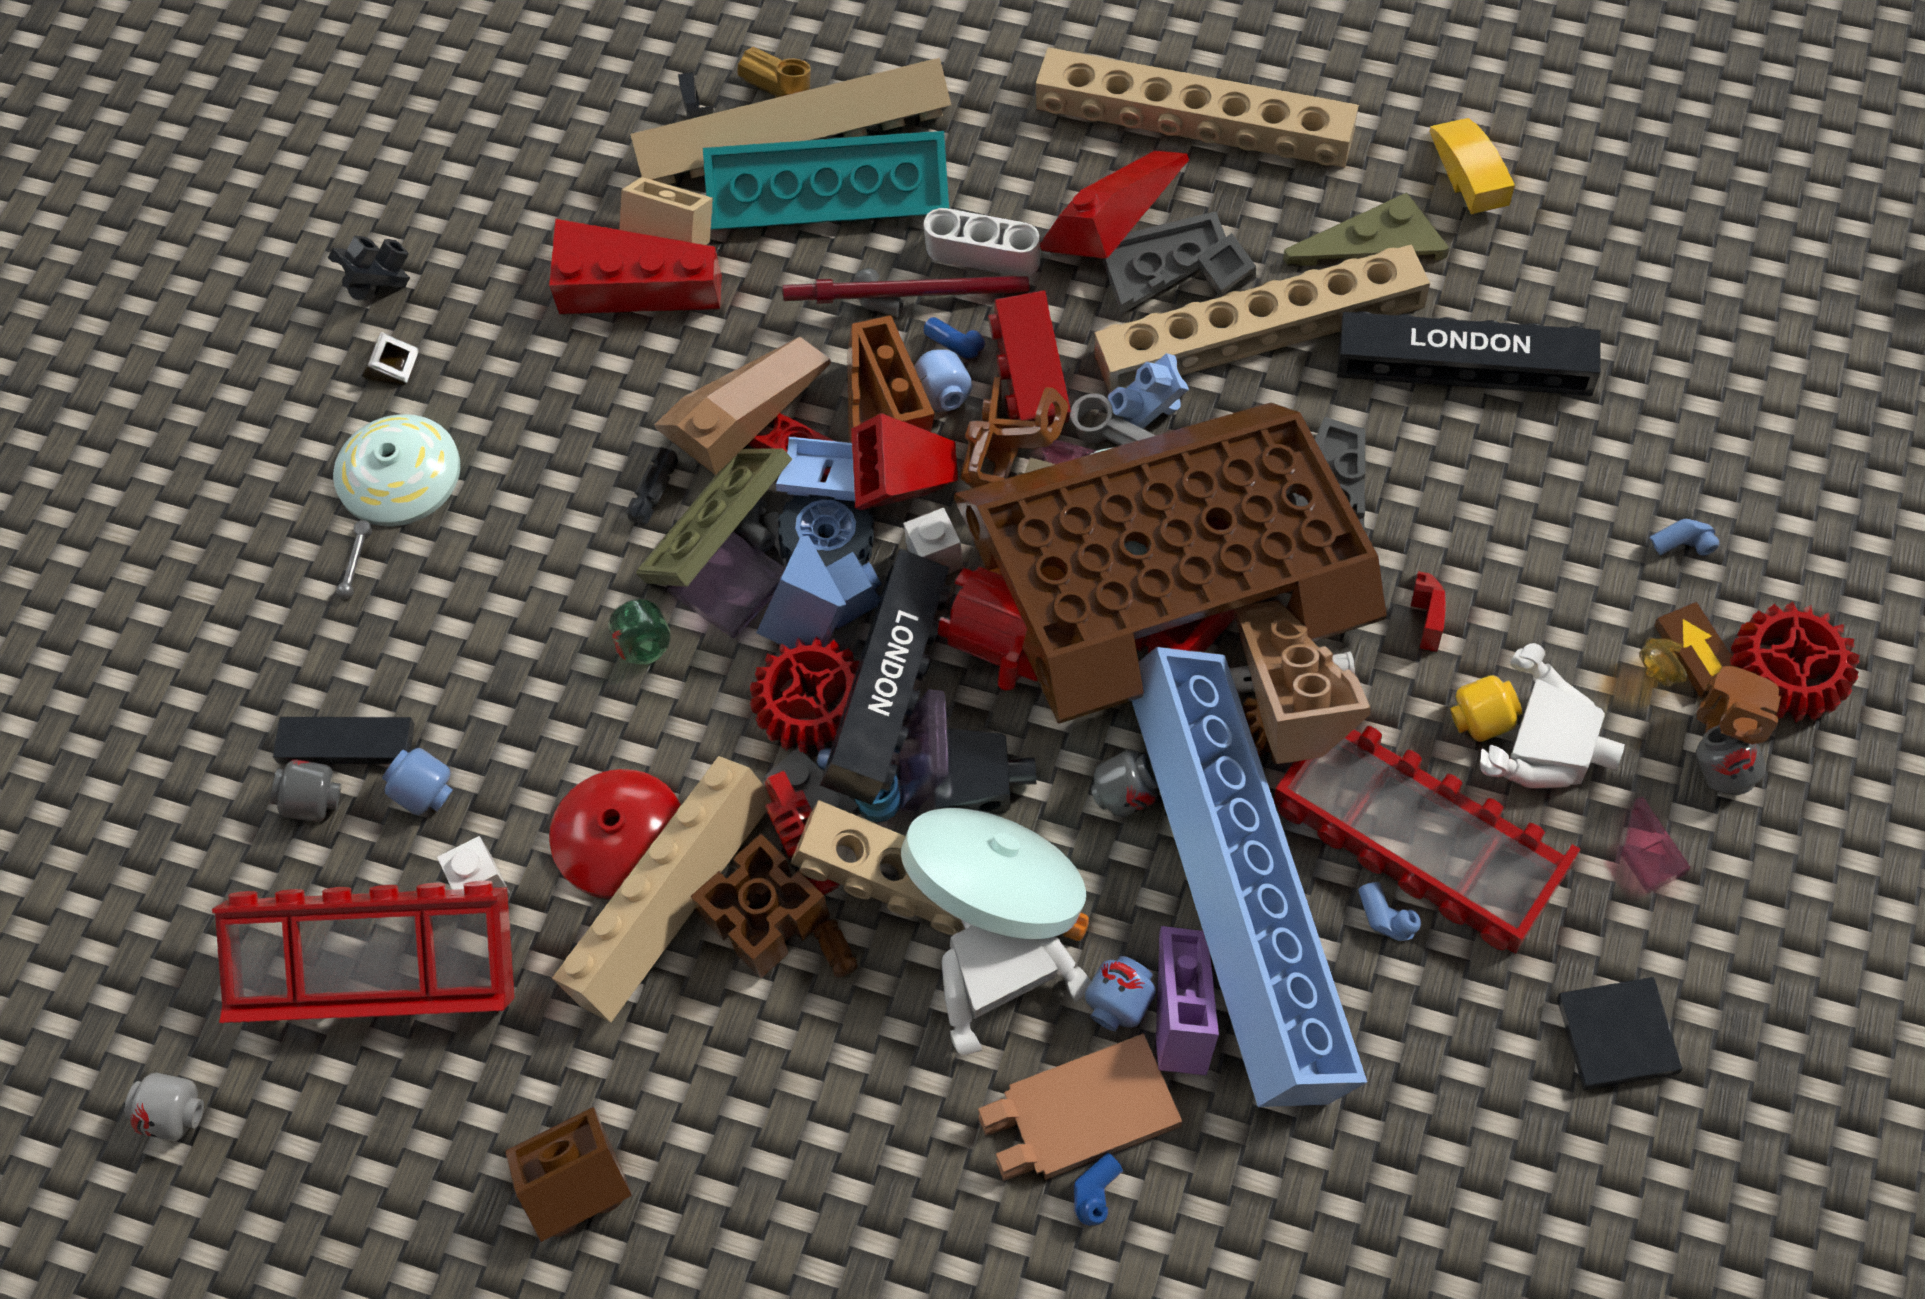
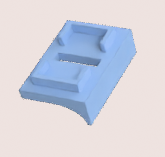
(808, 464)

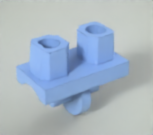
(1153, 392)

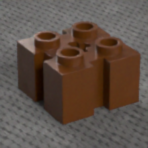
(764, 879)

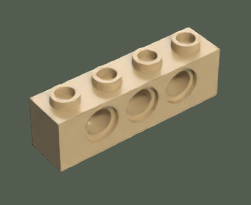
(863, 879)

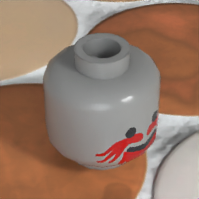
(163, 1106)

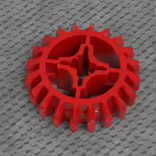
(1812, 650)
(782, 715)

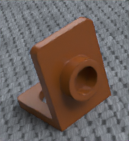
(992, 409)

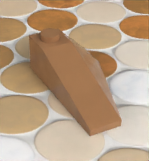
(734, 409)
(1298, 687)

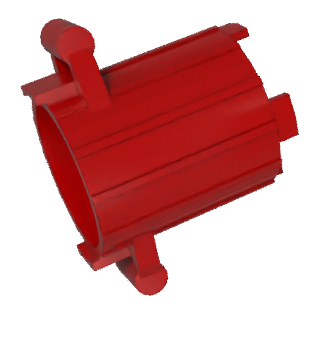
(988, 625)

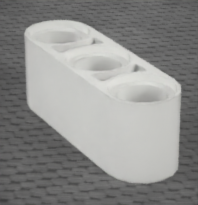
(982, 242)

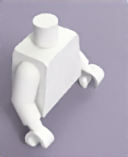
(1555, 733)
(994, 969)

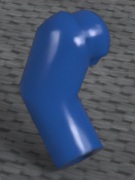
(952, 339)
(1090, 1190)

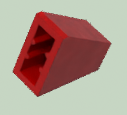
(899, 462)

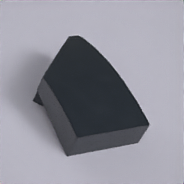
(691, 97)

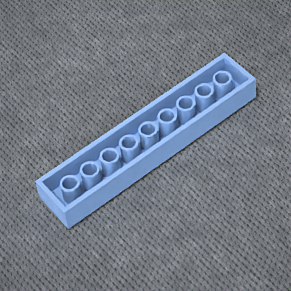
(1244, 883)

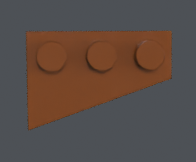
(883, 377)

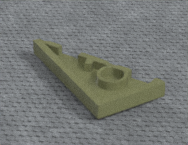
(1382, 227)

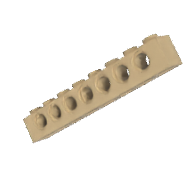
(1196, 107)
(1399, 290)

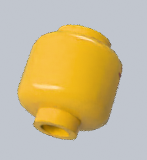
(1486, 708)

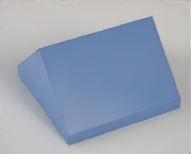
(804, 601)

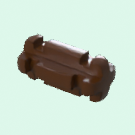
(835, 948)

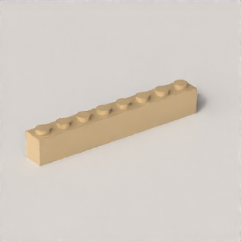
(801, 116)

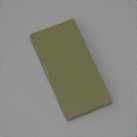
(713, 517)

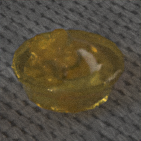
(1662, 662)

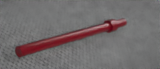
(826, 291)

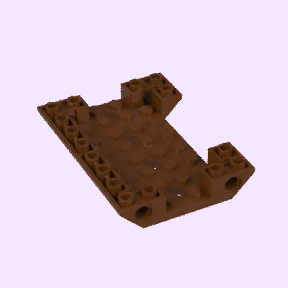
(1160, 496)

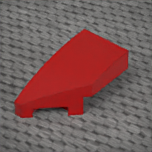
(1430, 595)

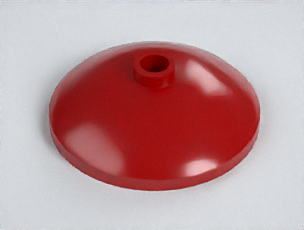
(602, 856)

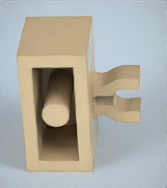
(665, 211)

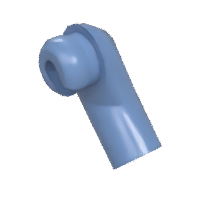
(1688, 533)

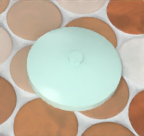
(993, 873)

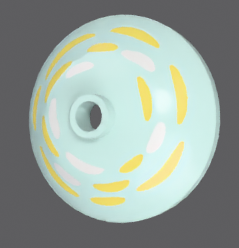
(399, 486)

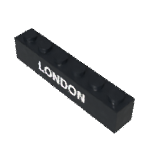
(1469, 353)
(886, 677)

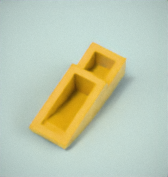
(1473, 165)

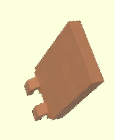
(1083, 1110)

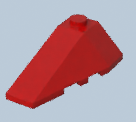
(1112, 206)

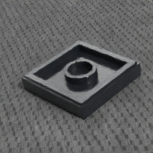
(1619, 1033)

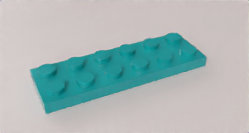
(826, 180)

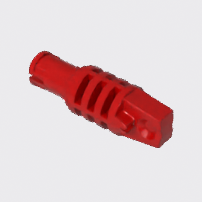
(789, 816)

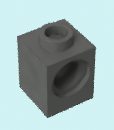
(1227, 266)

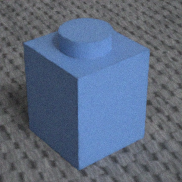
(856, 586)

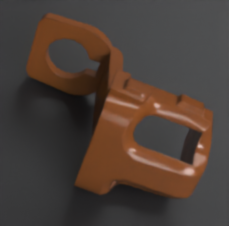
(1003, 444)
(1745, 707)

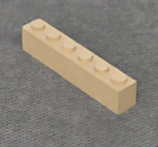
(658, 891)

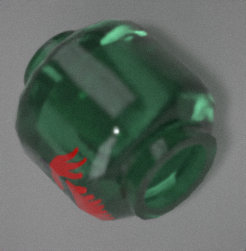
(639, 631)

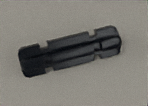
(652, 485)

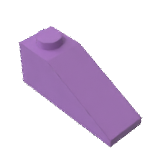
(1185, 1002)

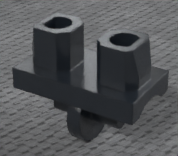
(369, 268)

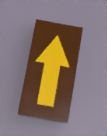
(1701, 647)

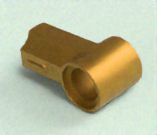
(773, 74)

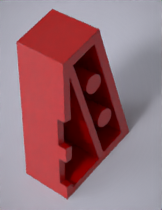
(1027, 354)

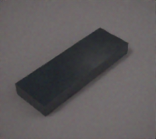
(342, 739)

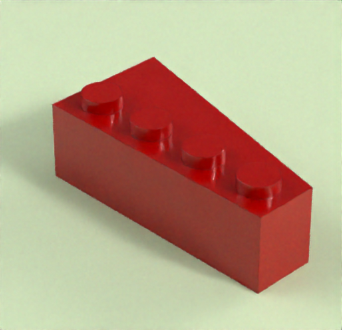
(630, 271)

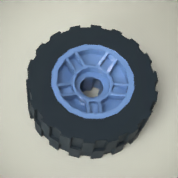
(839, 519)

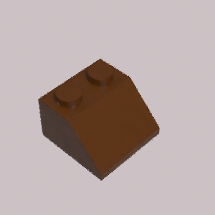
(567, 1175)

